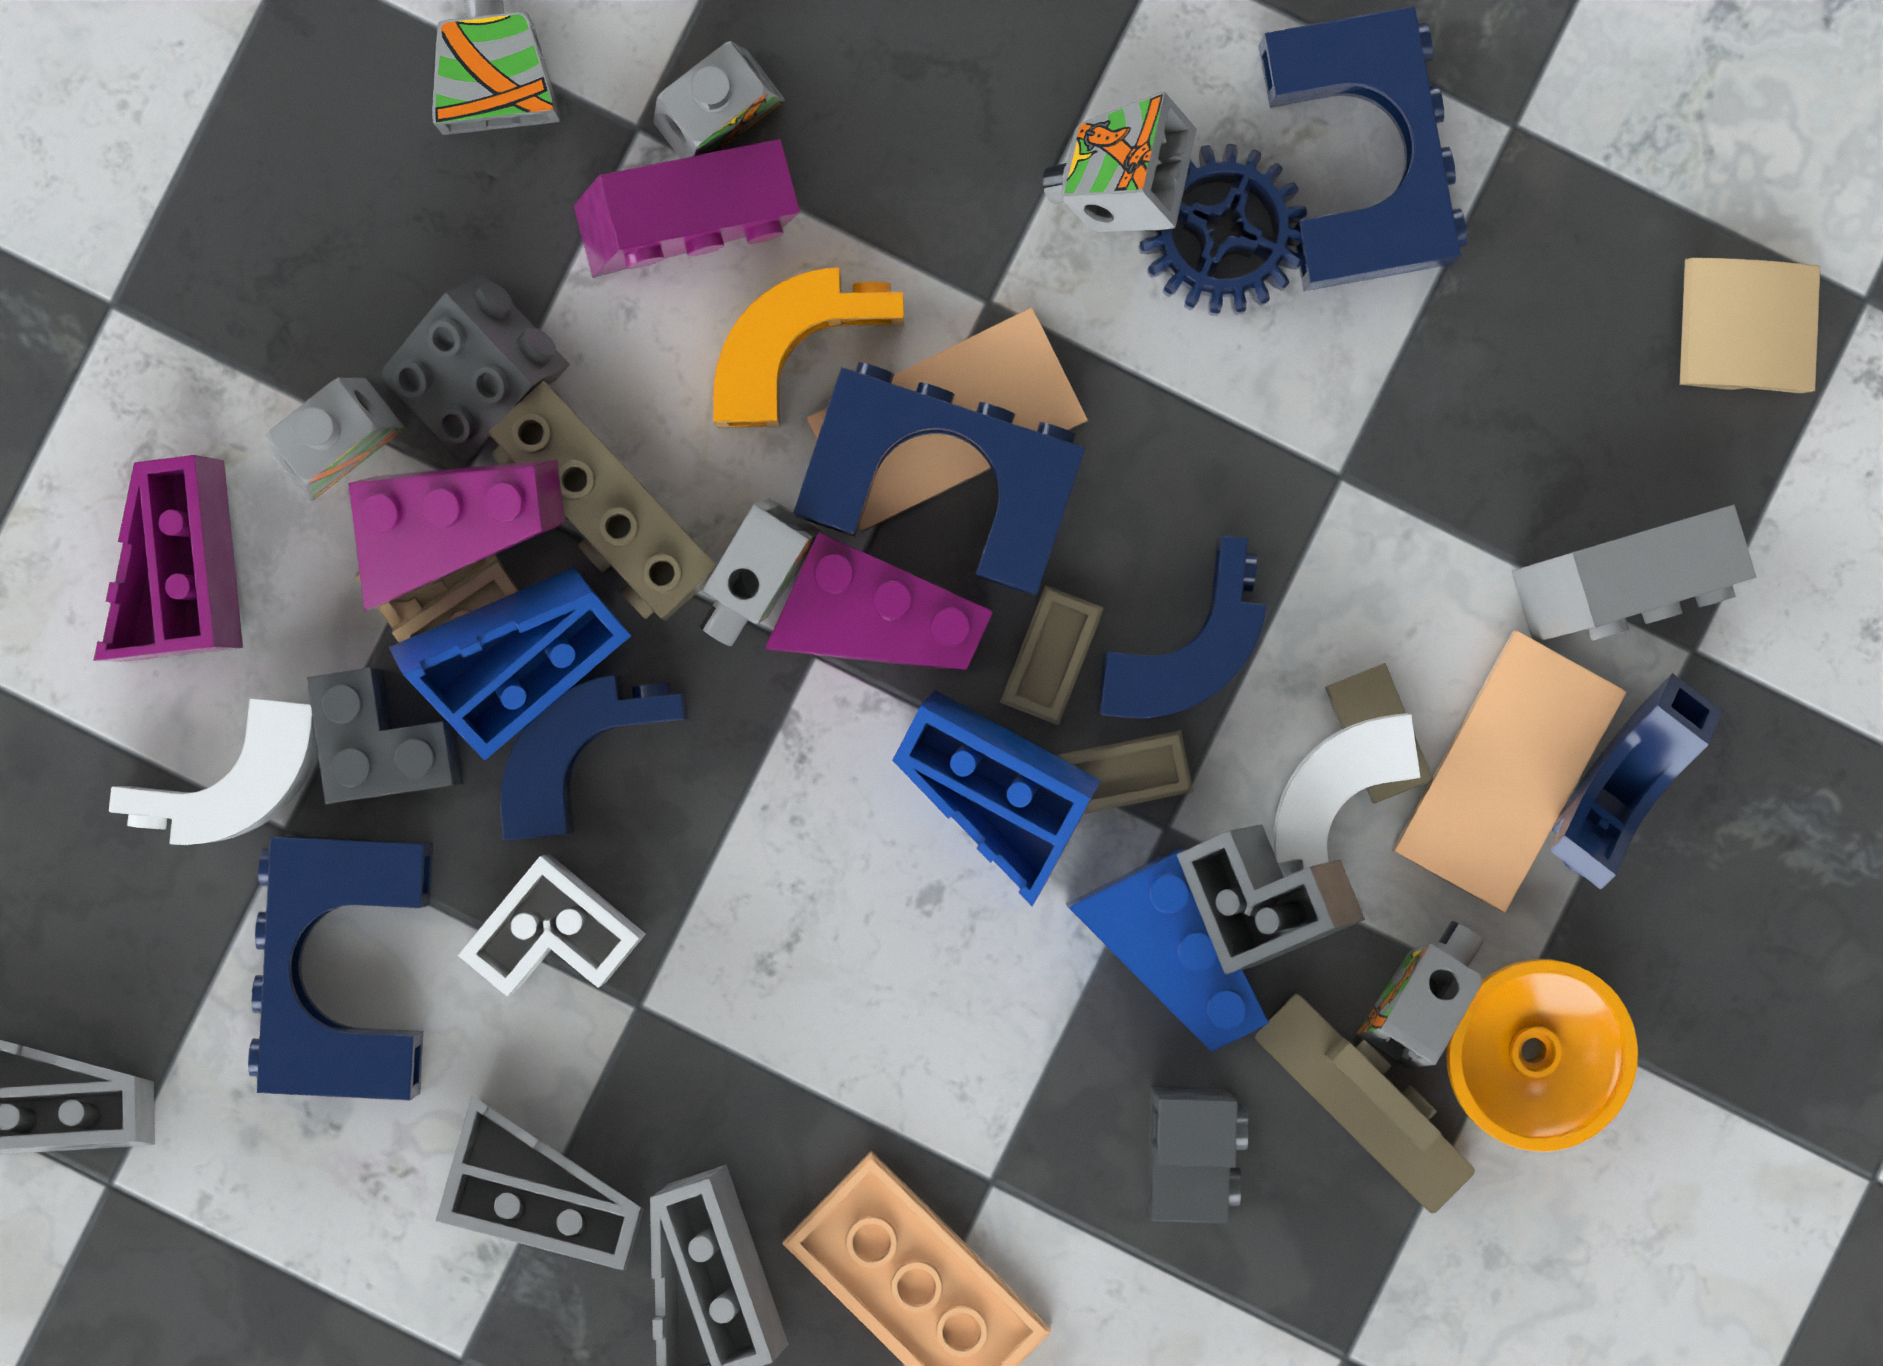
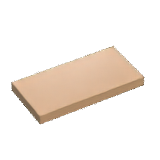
(1000, 366)
(1509, 771)
(912, 1275)

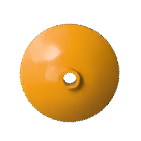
(1582, 1061)

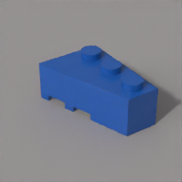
(511, 657)
(997, 787)
(1162, 939)

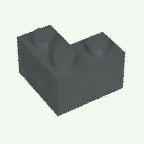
(363, 753)
(1257, 910)
(1193, 1153)

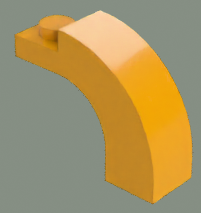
(774, 325)

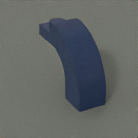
(1173, 682)
(541, 763)
(1630, 778)

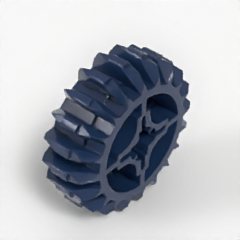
(1250, 240)

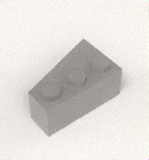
(1636, 576)
(69, 1104)
(533, 1195)
(709, 1278)

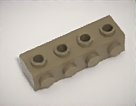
(606, 504)

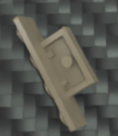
(1356, 1093)

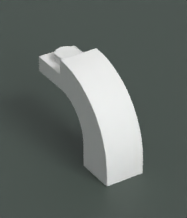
(1333, 772)
(265, 779)

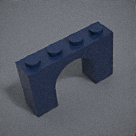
(1384, 63)
(874, 417)
(299, 1044)

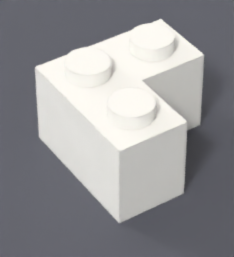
(549, 913)

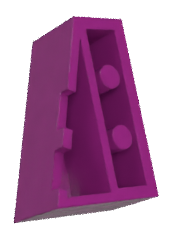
(685, 207)
(444, 520)
(174, 566)
(875, 612)

